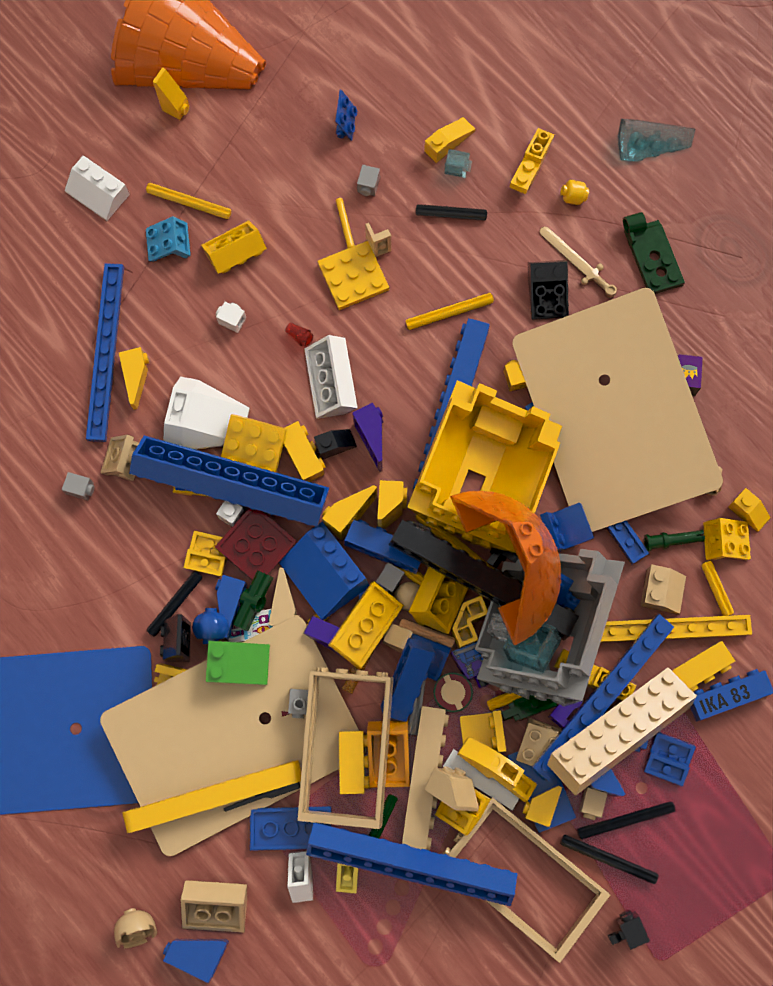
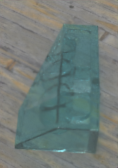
(645, 139)

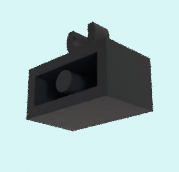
(631, 930)

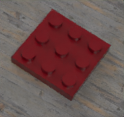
(255, 543)

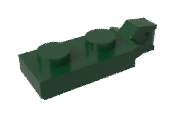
(525, 708)

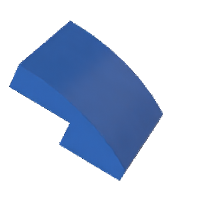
(669, 758)

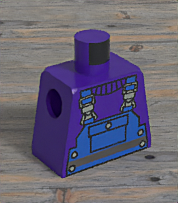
(469, 662)

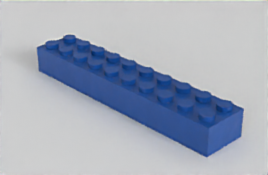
(229, 480)

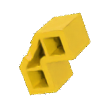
(470, 612)

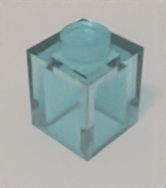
(457, 163)

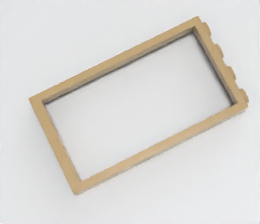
(336, 818)

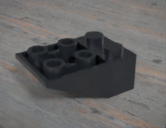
(548, 289)

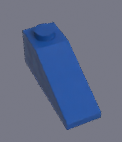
(228, 596)

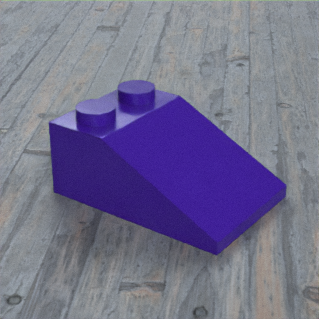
(369, 426)

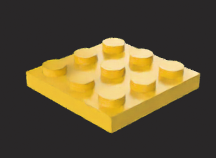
(353, 275)
(253, 442)

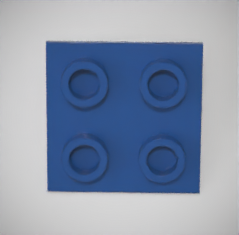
(345, 117)

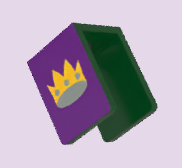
(692, 370)

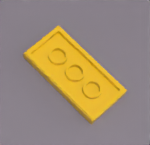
(366, 625)

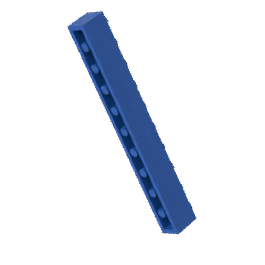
(463, 367)
(412, 864)

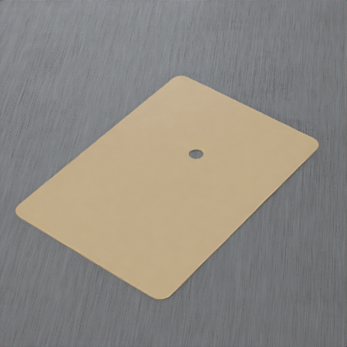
(624, 442)
(210, 732)

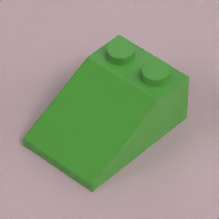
(237, 662)

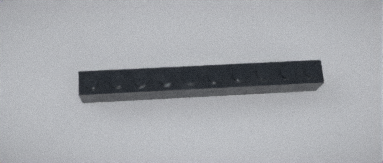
(471, 572)

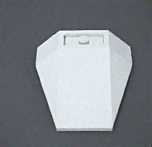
(199, 415)

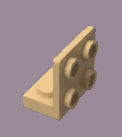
(536, 741)

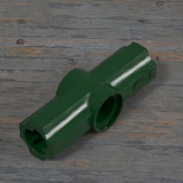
(252, 600)

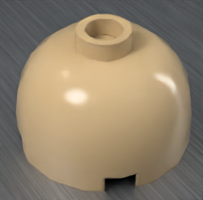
(133, 928)

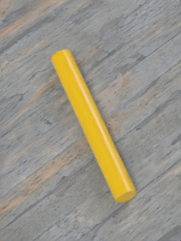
(344, 221)

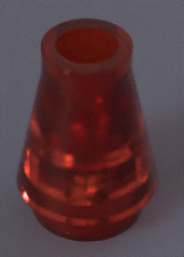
(299, 334)

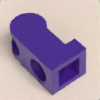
(560, 713)

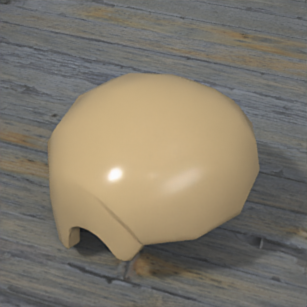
(406, 593)

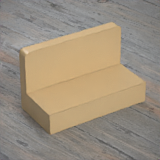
(379, 242)

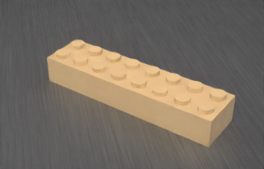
(621, 731)

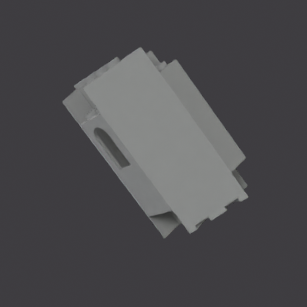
(595, 587)

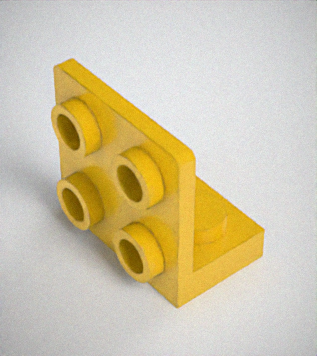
(726, 539)
(485, 729)

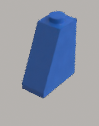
(196, 956)

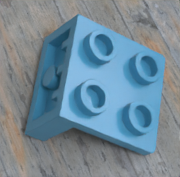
(168, 238)

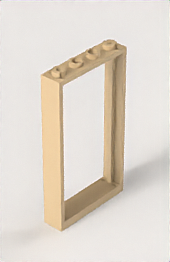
(584, 919)

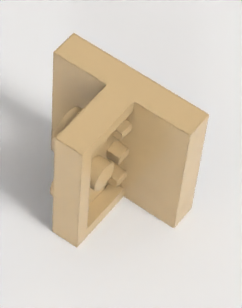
(119, 457)

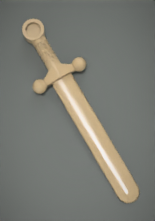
(581, 264)

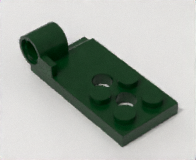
(647, 239)

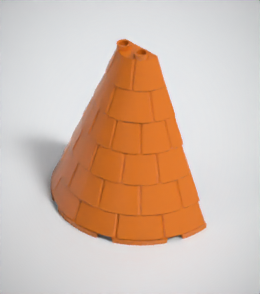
(186, 40)
(535, 552)

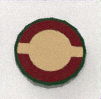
(453, 692)

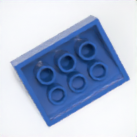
(323, 571)

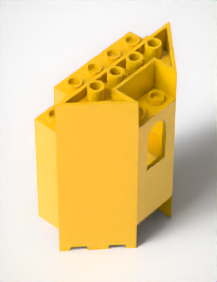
(493, 440)

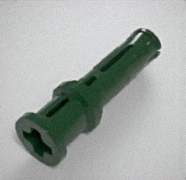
(665, 540)

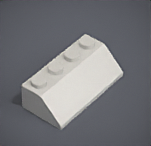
(330, 377)

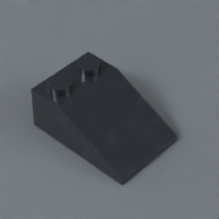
(176, 639)

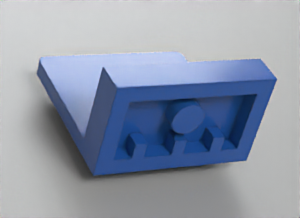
(568, 526)

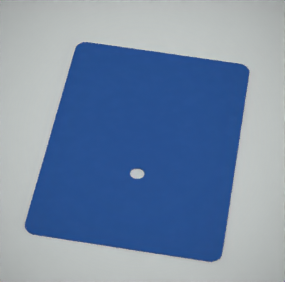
(39, 701)

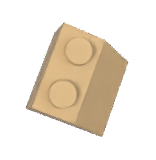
(663, 589)
(453, 788)

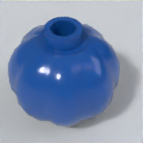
(210, 625)

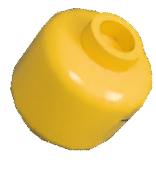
(574, 192)

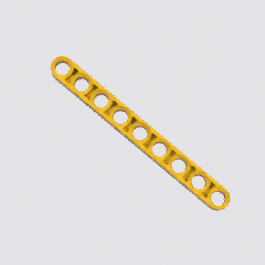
(212, 796)

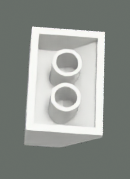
(96, 188)

